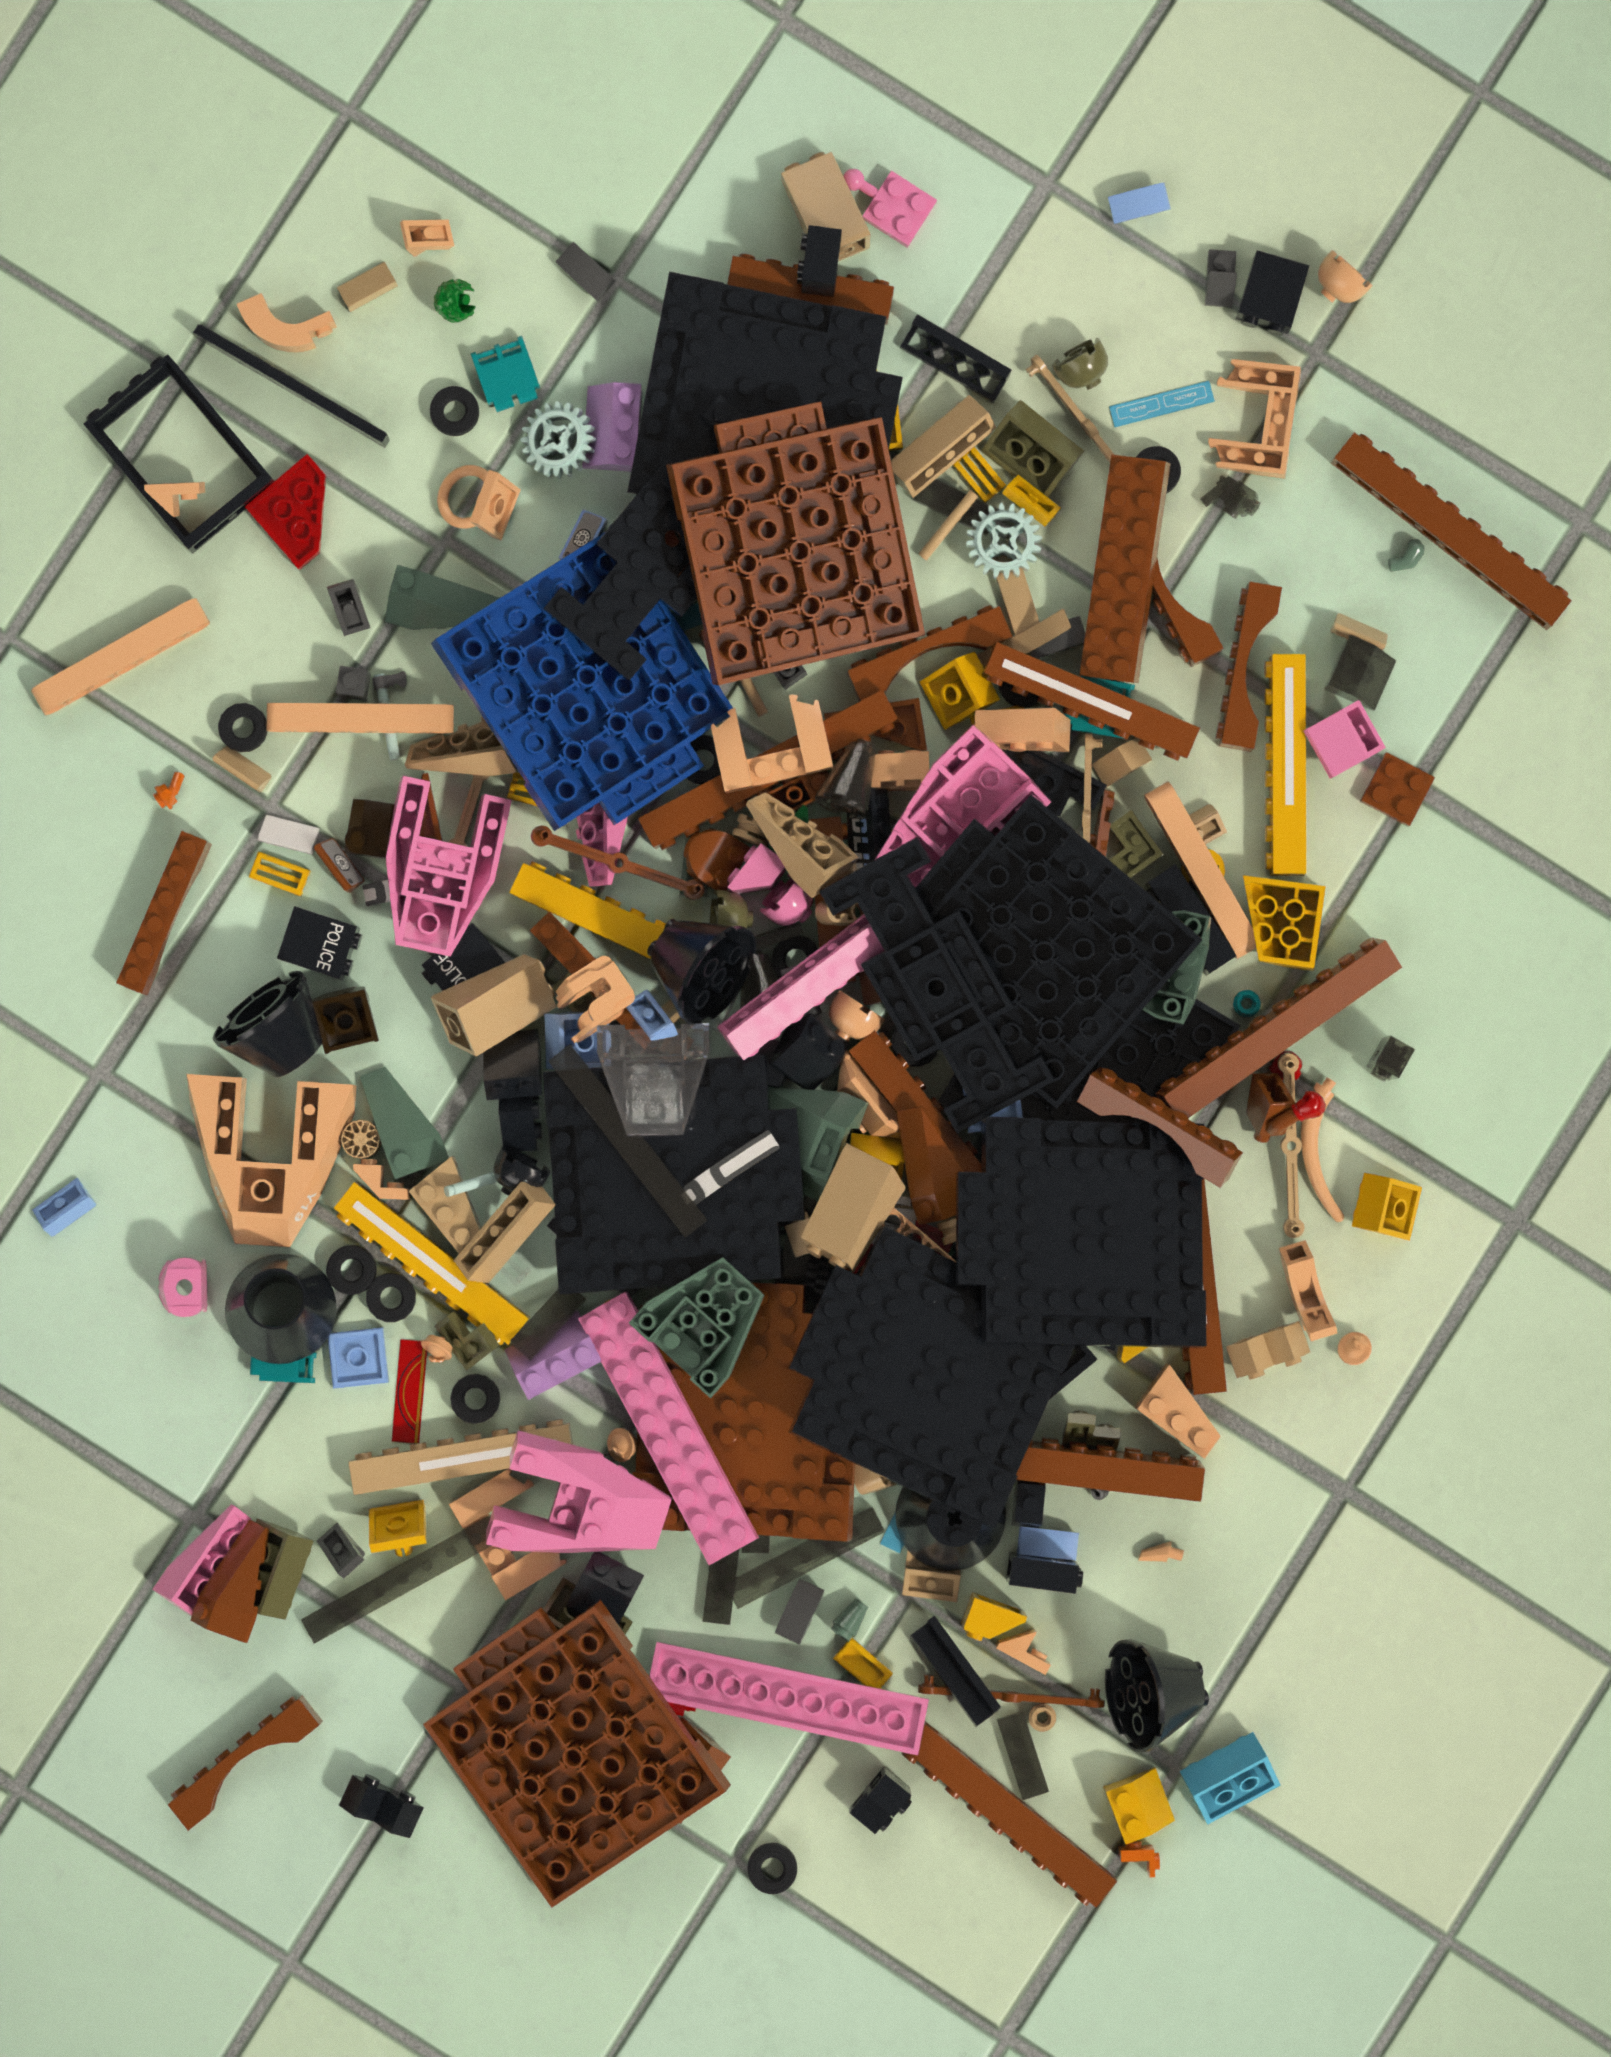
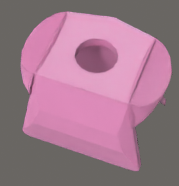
(186, 1269)

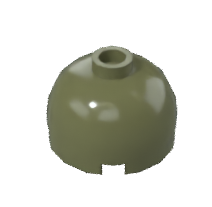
(1083, 365)
(730, 909)

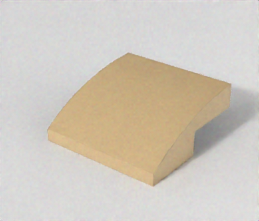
(929, 1582)

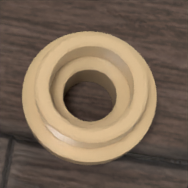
(1042, 1726)

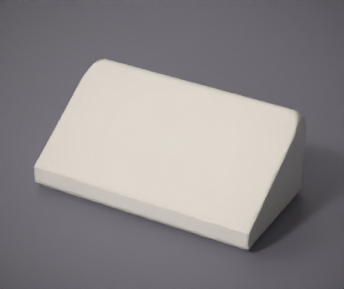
(288, 834)

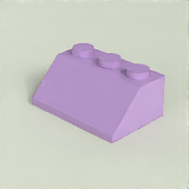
(616, 416)
(560, 1359)

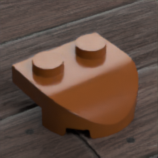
(713, 857)

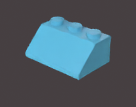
(1230, 1777)

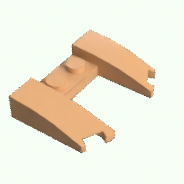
(1282, 388)
(744, 773)
(507, 1572)

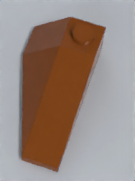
(928, 1166)
(229, 1595)

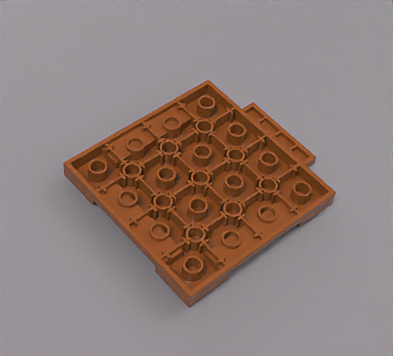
(795, 543)
(778, 1477)
(572, 1748)

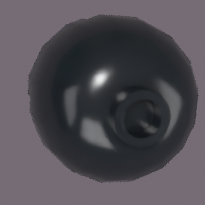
(517, 1167)

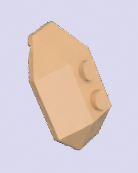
(879, 1115)

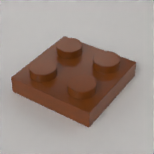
(1397, 789)

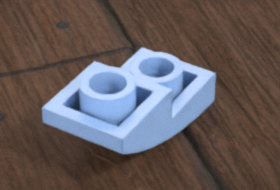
(1139, 203)
(1047, 1543)

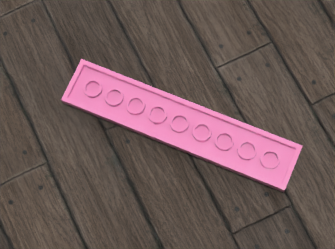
(669, 1430)
(789, 1698)

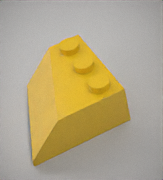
(1285, 920)

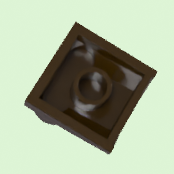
(369, 828)
(345, 1018)

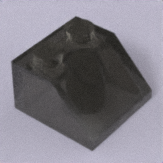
(1360, 672)

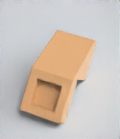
(374, 1175)

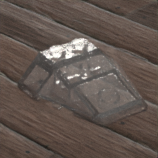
(653, 1079)

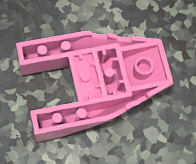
(436, 882)
(593, 1508)

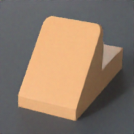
(426, 235)
(168, 494)
(1017, 1647)

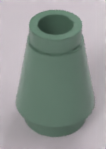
(850, 1620)

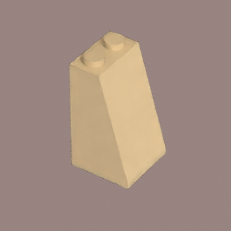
(825, 200)
(494, 1004)
(852, 1208)

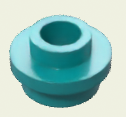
(1255, 1003)

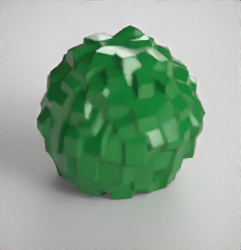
(452, 302)

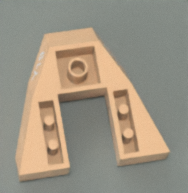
(261, 1199)

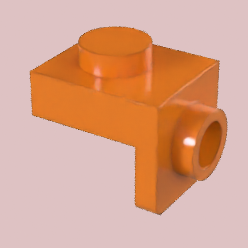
(1137, 1852)

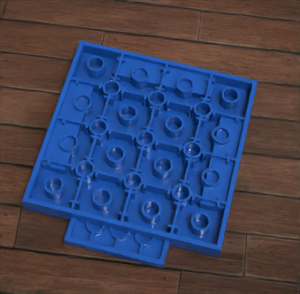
(567, 714)

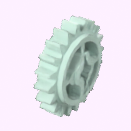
(549, 444)
(988, 523)

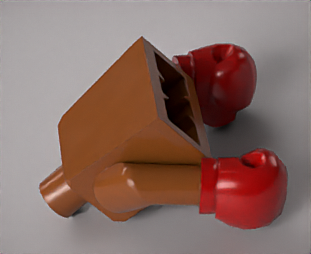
(1272, 1106)

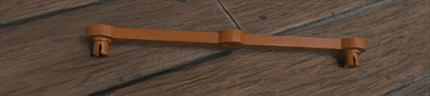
(543, 836)
(1009, 1696)

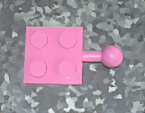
(896, 207)

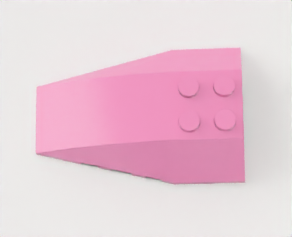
(962, 785)

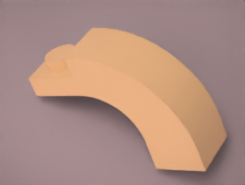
(283, 335)
(1306, 1291)

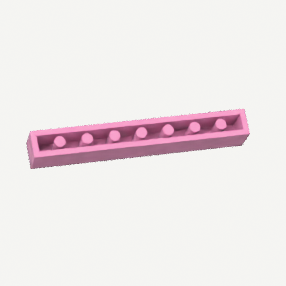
(801, 989)

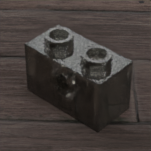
(1389, 1059)

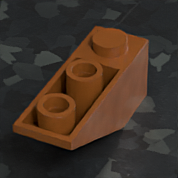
(800, 790)

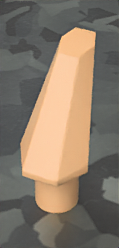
(1161, 1553)

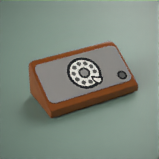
(339, 864)

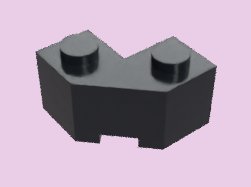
(375, 1802)

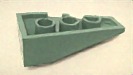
(428, 601)
(403, 1129)

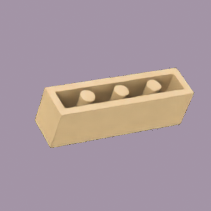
(941, 446)
(504, 1232)

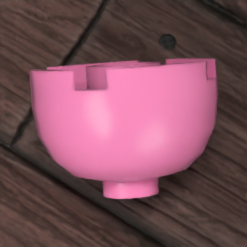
(787, 904)

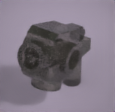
(1237, 497)

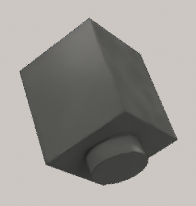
(353, 683)

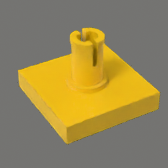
(397, 1527)

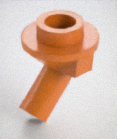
(166, 795)

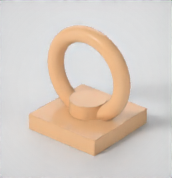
(492, 505)

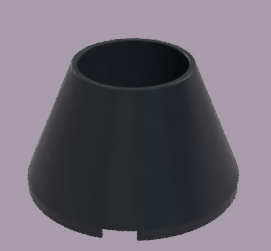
(273, 1027)
(301, 1335)

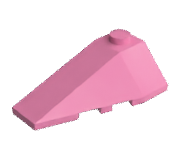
(599, 833)
(196, 1564)

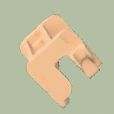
(608, 986)

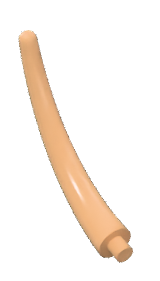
(1310, 1154)

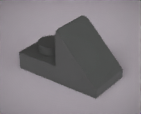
(1220, 278)
(348, 607)
(341, 1550)

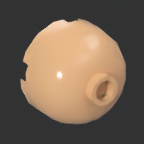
(1341, 280)
(853, 1018)

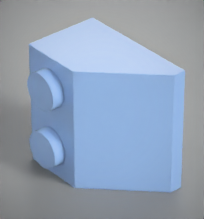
(558, 1035)

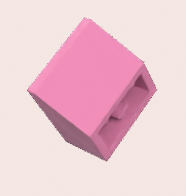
(1344, 739)
(759, 873)

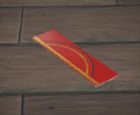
(409, 1392)

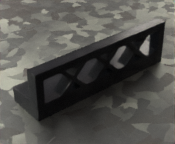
(960, 349)
(955, 1671)

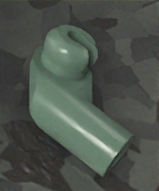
(1410, 559)

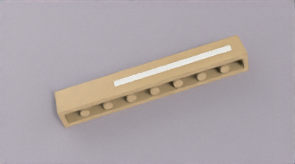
(445, 1460)

